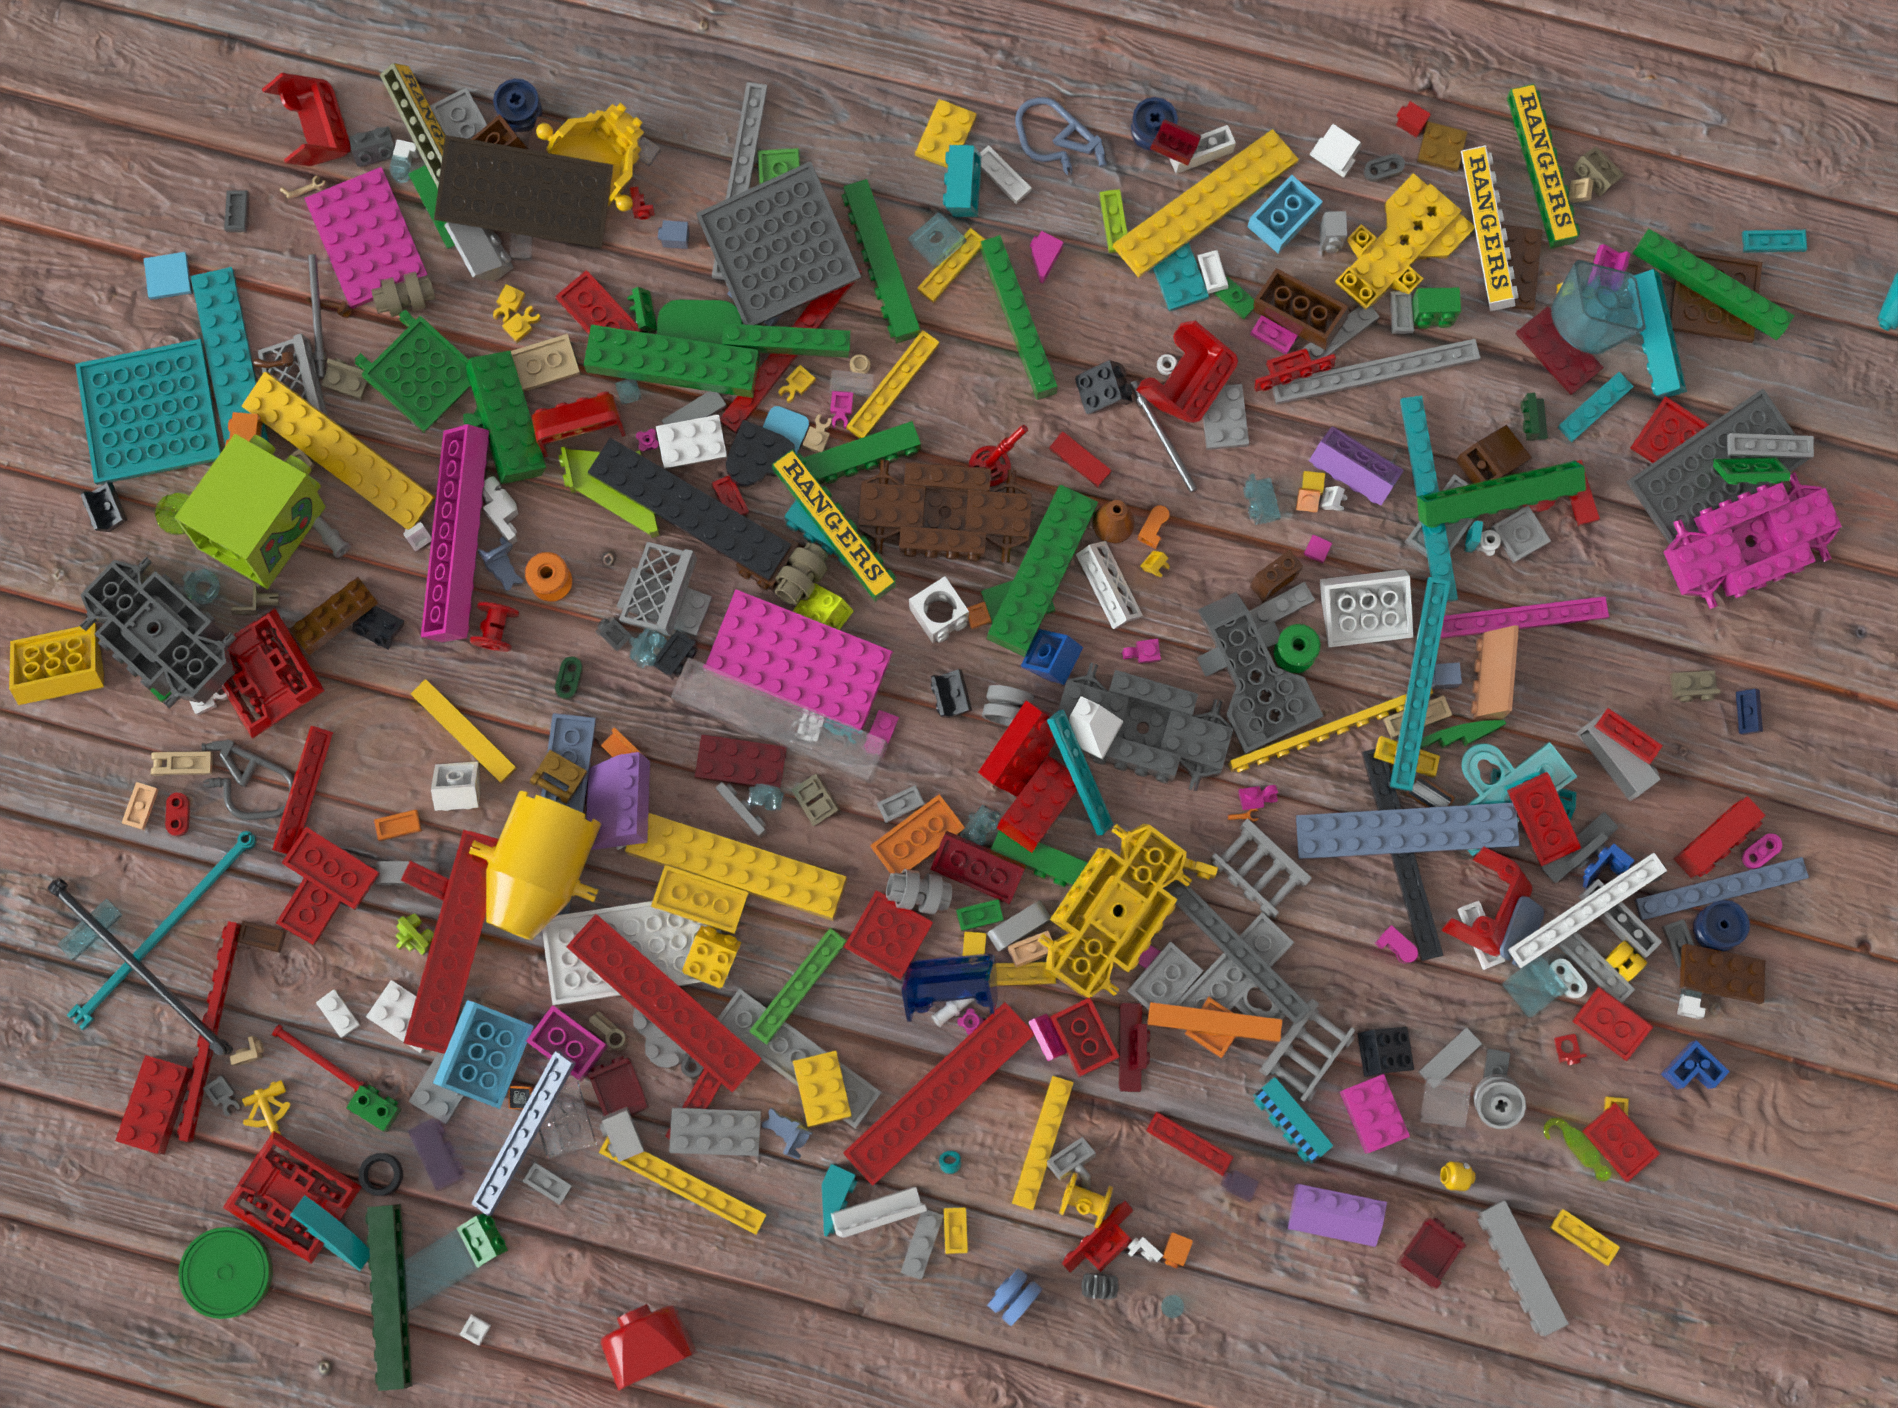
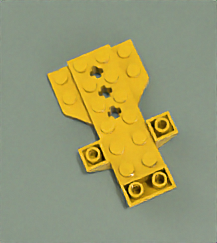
(1388, 263)

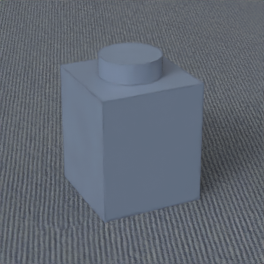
(674, 234)
(1447, 676)

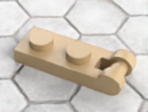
(182, 763)

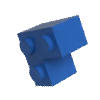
(1697, 1062)

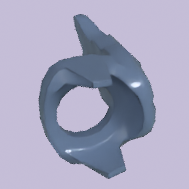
(498, 563)
(792, 1131)

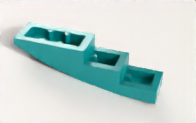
(332, 1233)

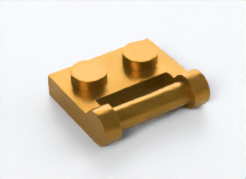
(562, 770)

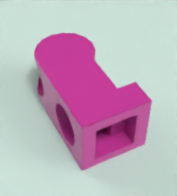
(1397, 943)

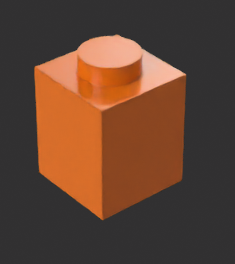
(1176, 1250)

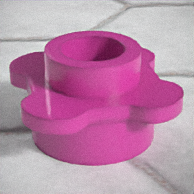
(651, 444)
(970, 1015)

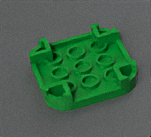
(697, 319)

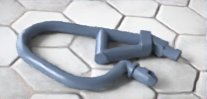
(1094, 144)

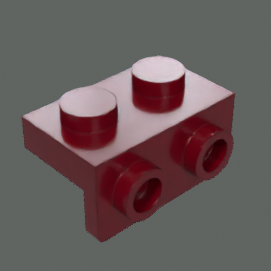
(1176, 142)

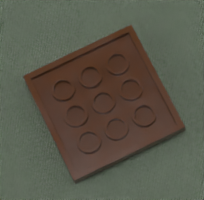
(1700, 316)

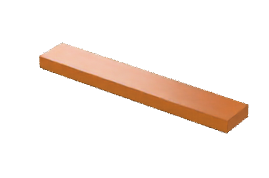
(1214, 1022)

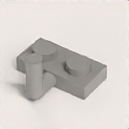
(1073, 1159)

